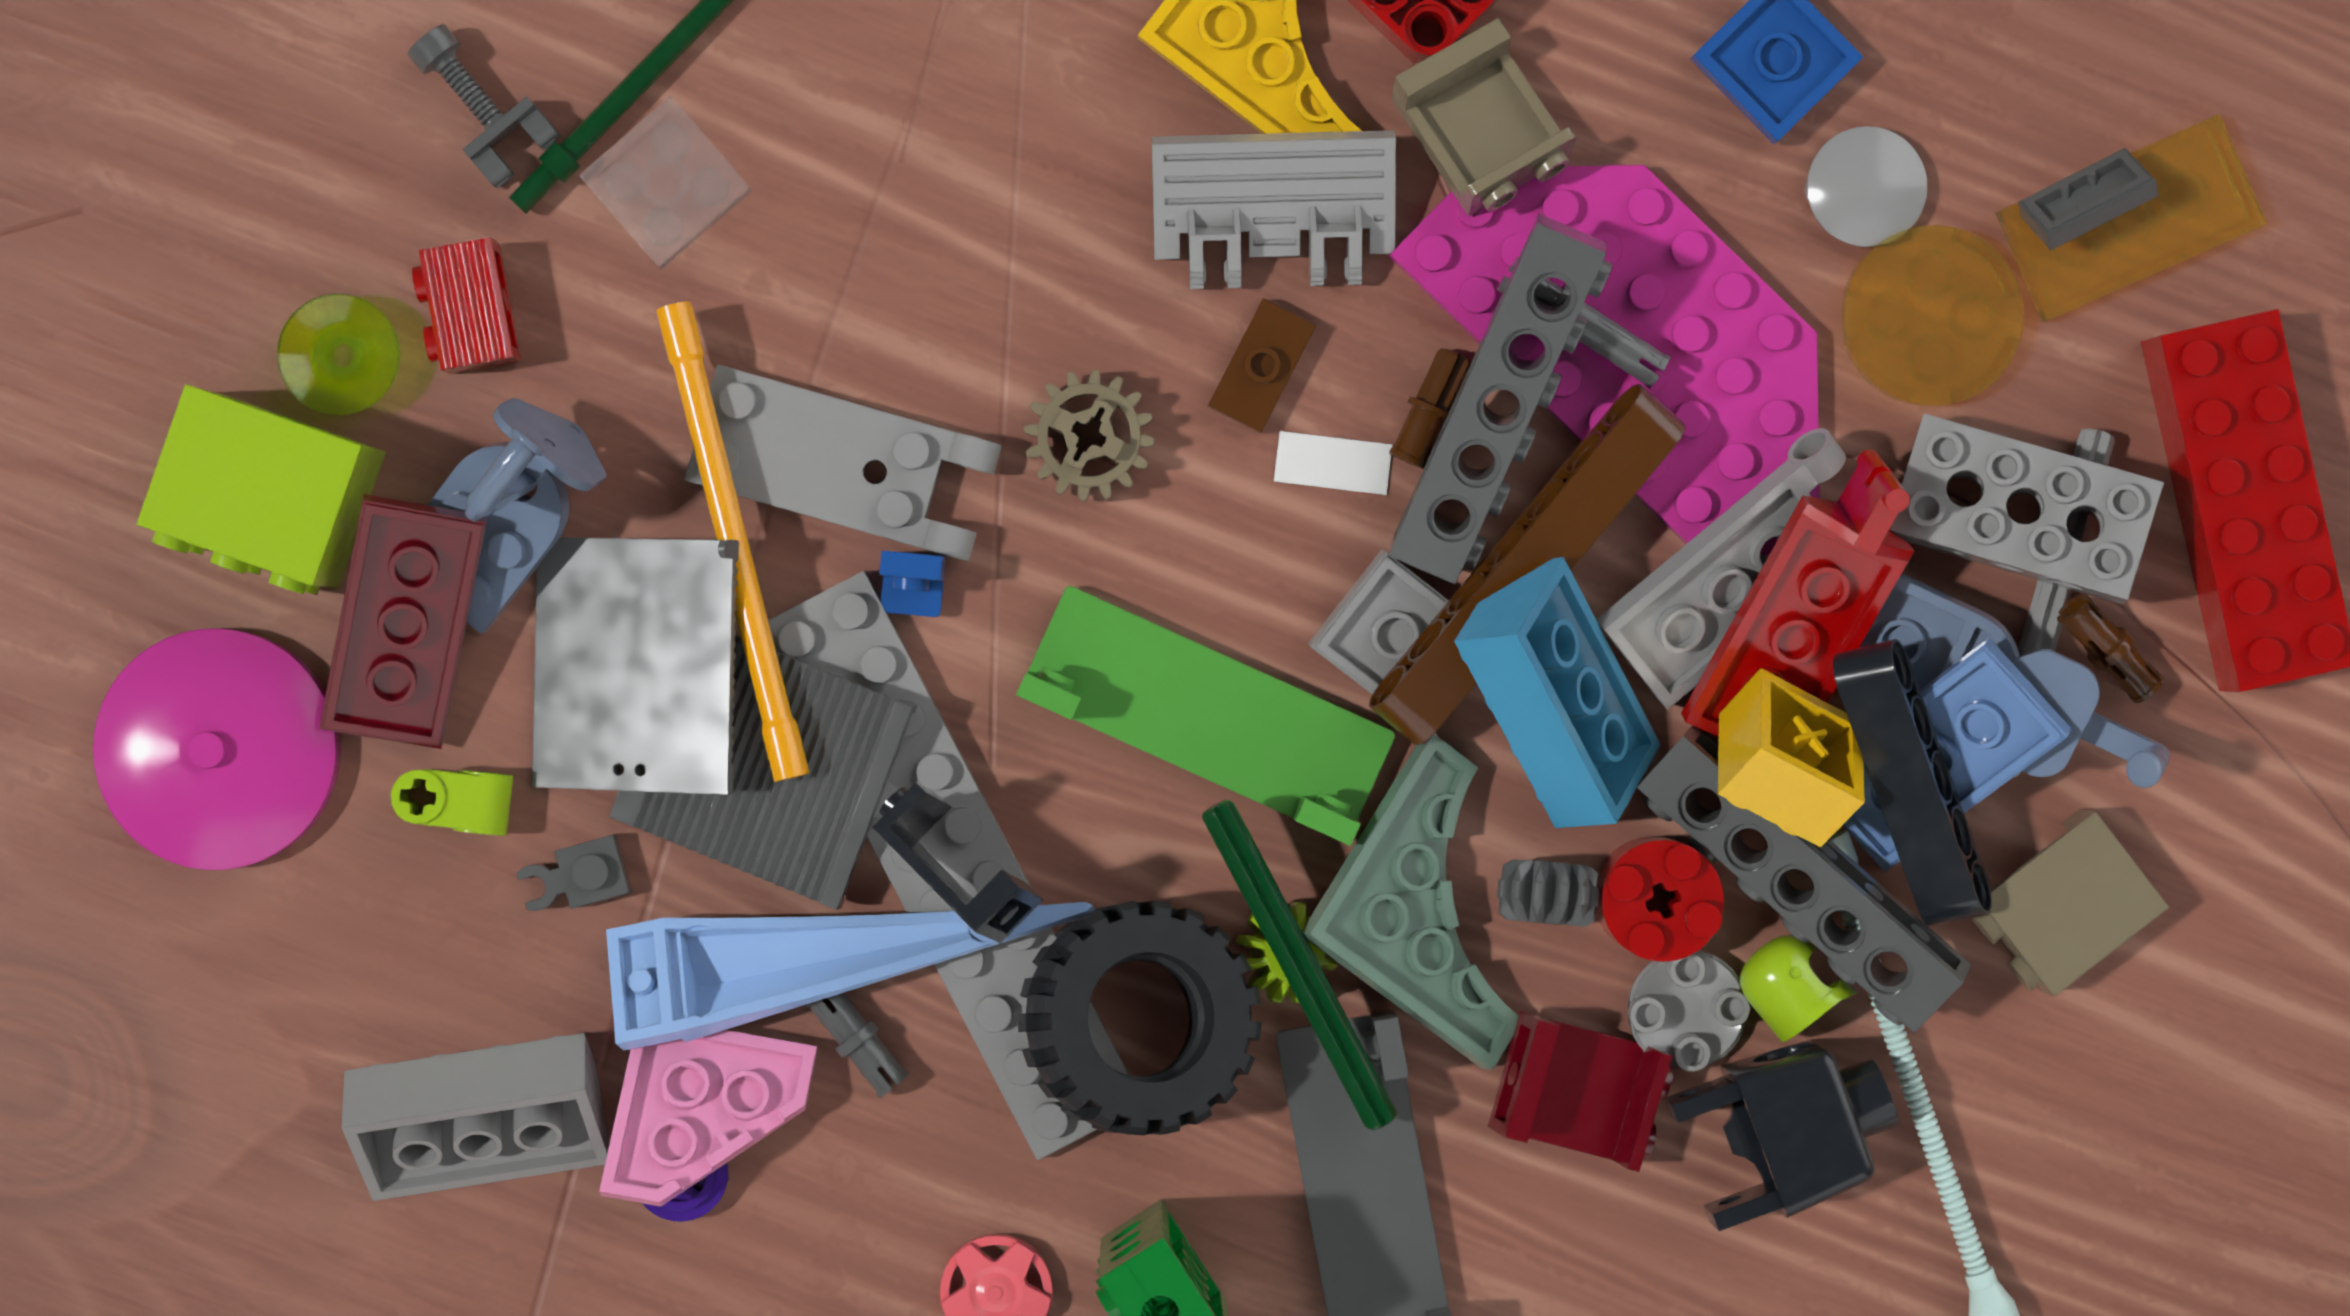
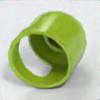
(1785, 988)

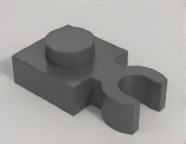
(585, 872)

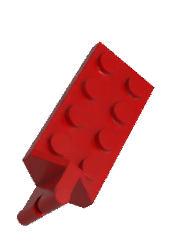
(1812, 593)

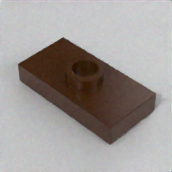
(1261, 366)

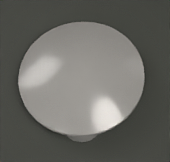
(1866, 186)
(1688, 1009)

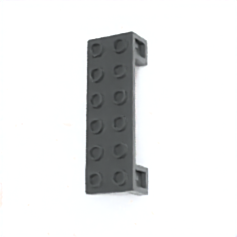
(1361, 1183)

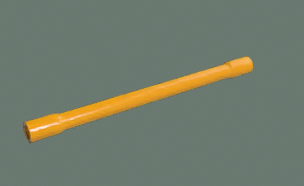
(686, 357)

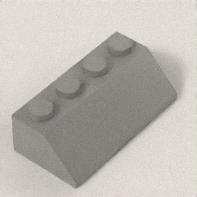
(475, 1117)

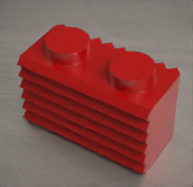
(466, 306)

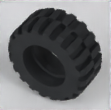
(1217, 1018)

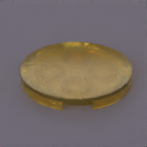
(1932, 316)

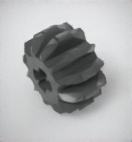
(1548, 893)

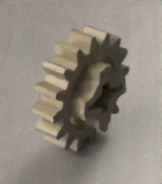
(1064, 423)

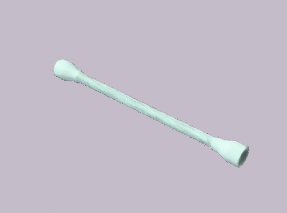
(1986, 1294)

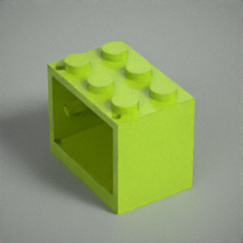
(259, 491)

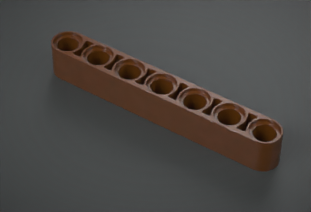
(1556, 524)

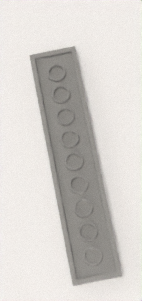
(855, 639)

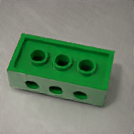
(1154, 1270)

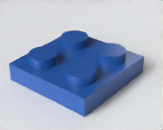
(1776, 62)

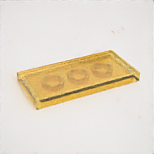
(2198, 207)

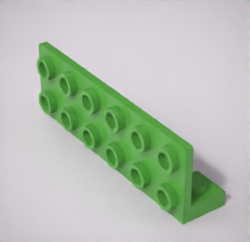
(1207, 714)

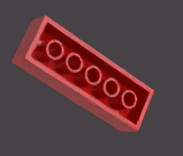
(2249, 502)

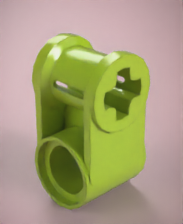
(463, 802)

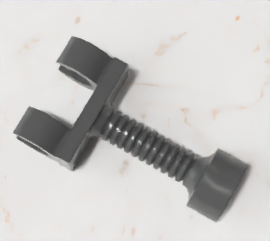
(437, 53)

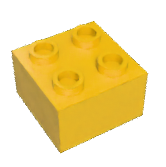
(1789, 758)

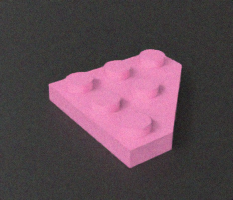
(698, 1108)

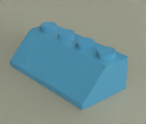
(1559, 696)

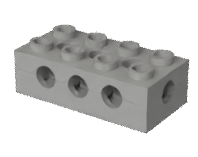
(2058, 484)

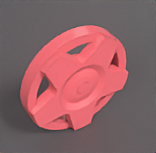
(997, 1284)

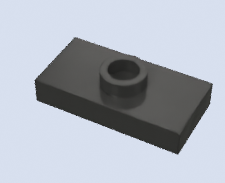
(2088, 199)

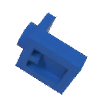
(912, 583)

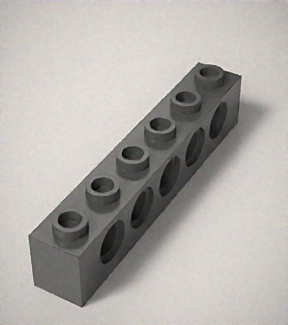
(1549, 252)
(1838, 881)

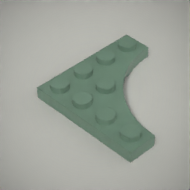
(1396, 914)

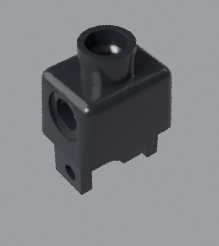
(1796, 1124)

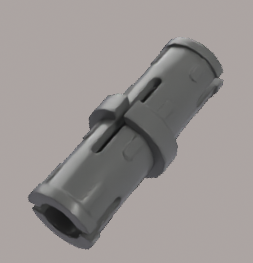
(859, 1042)

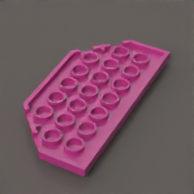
(1737, 350)

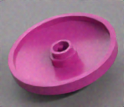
(215, 749)

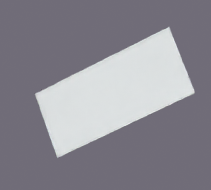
(1332, 463)

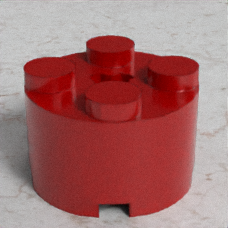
(1689, 914)

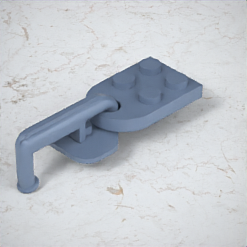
(1943, 629)

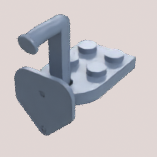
(519, 528)

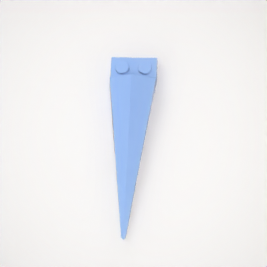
(719, 973)

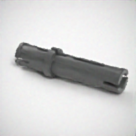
(1605, 335)

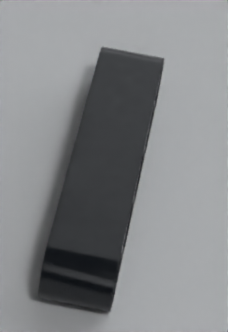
(1912, 782)

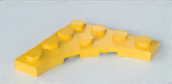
(1247, 60)

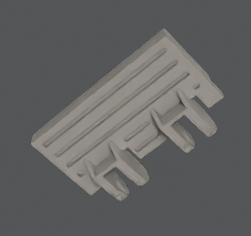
(1273, 191)

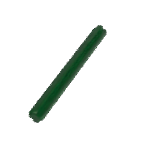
(1299, 964)

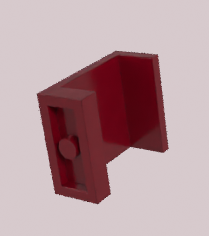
(1581, 1090)

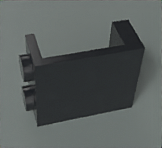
(994, 909)

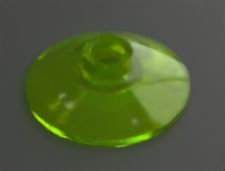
(309, 346)

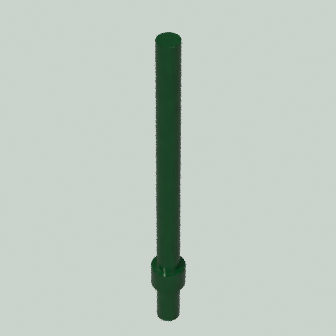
(561, 160)

